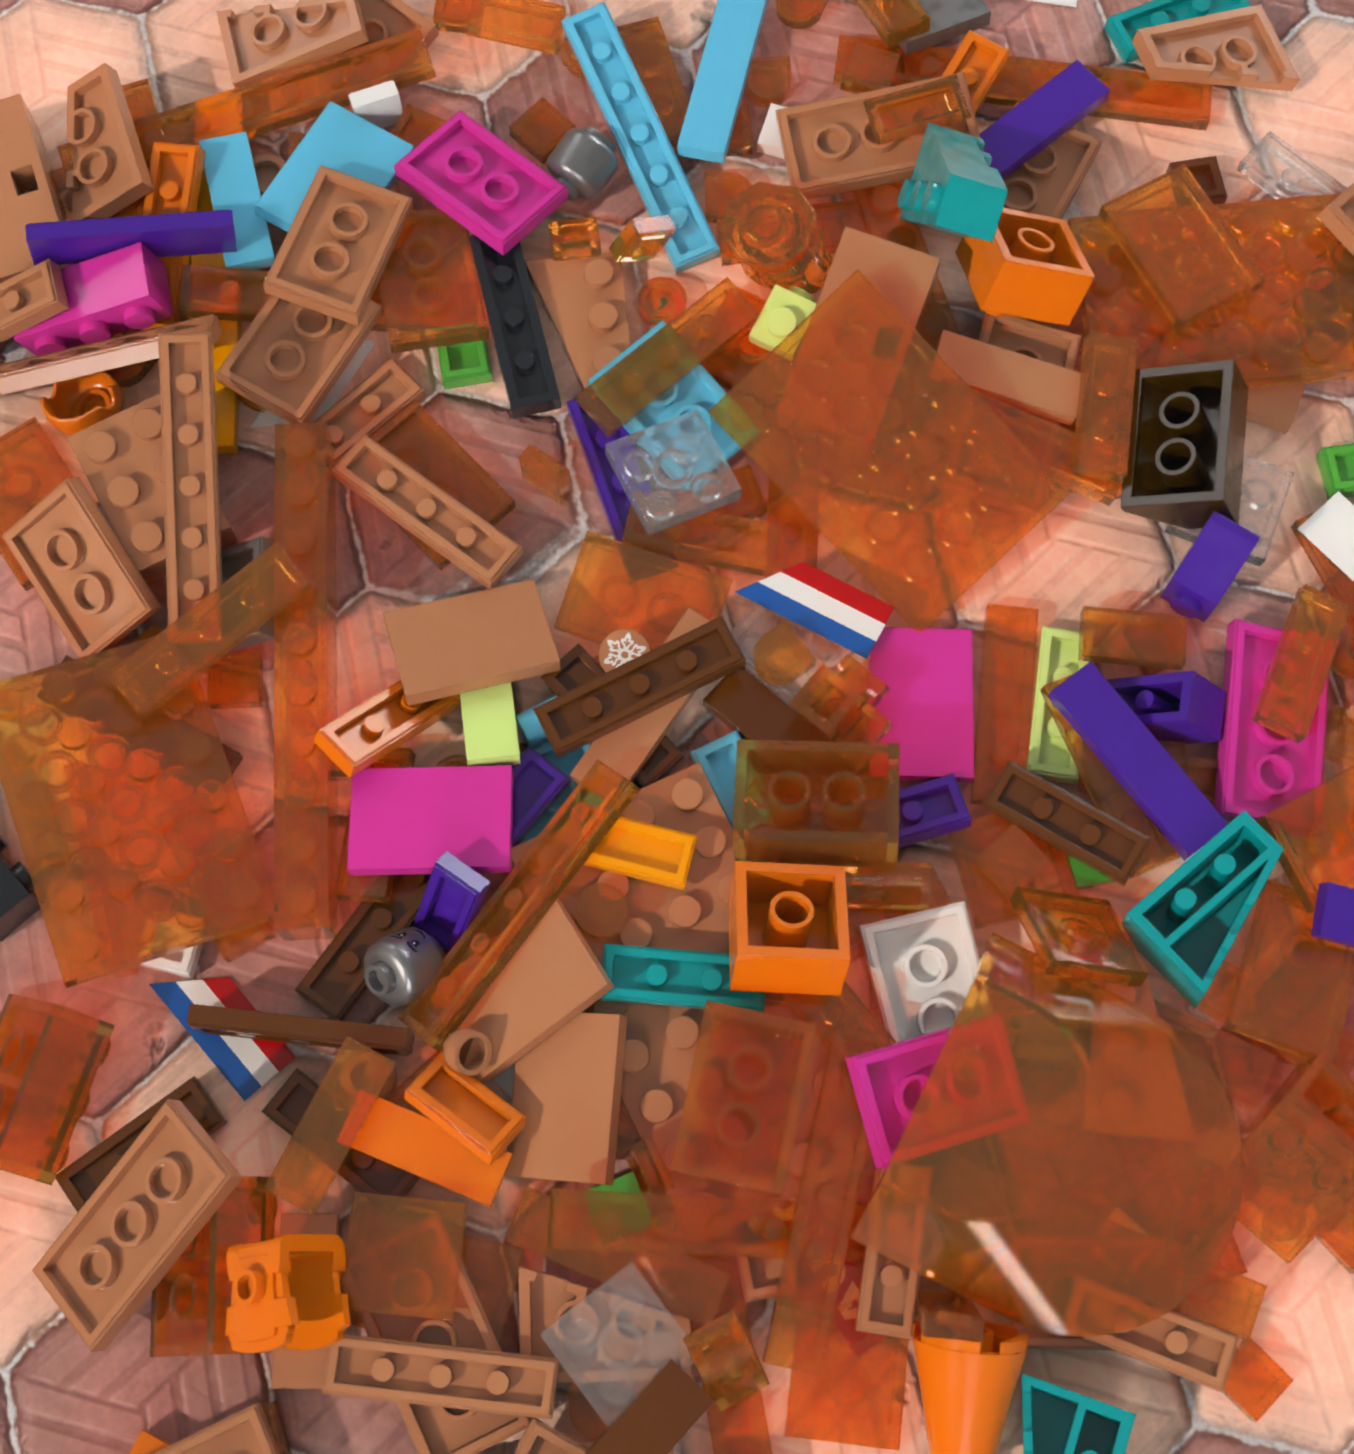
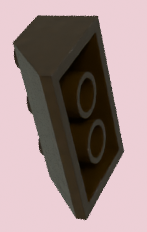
(1186, 443)

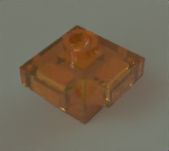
(843, 703)

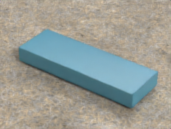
(236, 188)

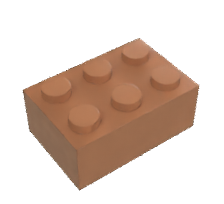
(126, 474)

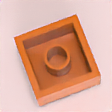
(1027, 269)
(788, 928)

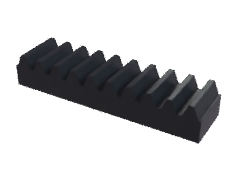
(515, 329)

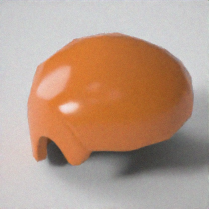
(82, 402)

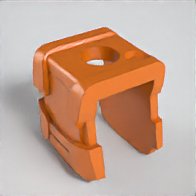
(287, 1293)

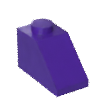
(1209, 567)
(1175, 705)

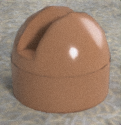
(467, 1051)

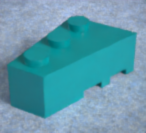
(953, 186)
(1202, 905)
(1070, 1422)

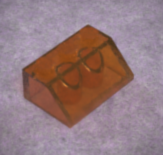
(45, 1082)
(195, 1292)

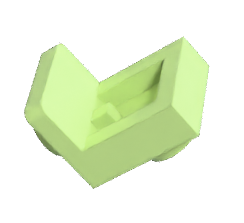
(781, 315)

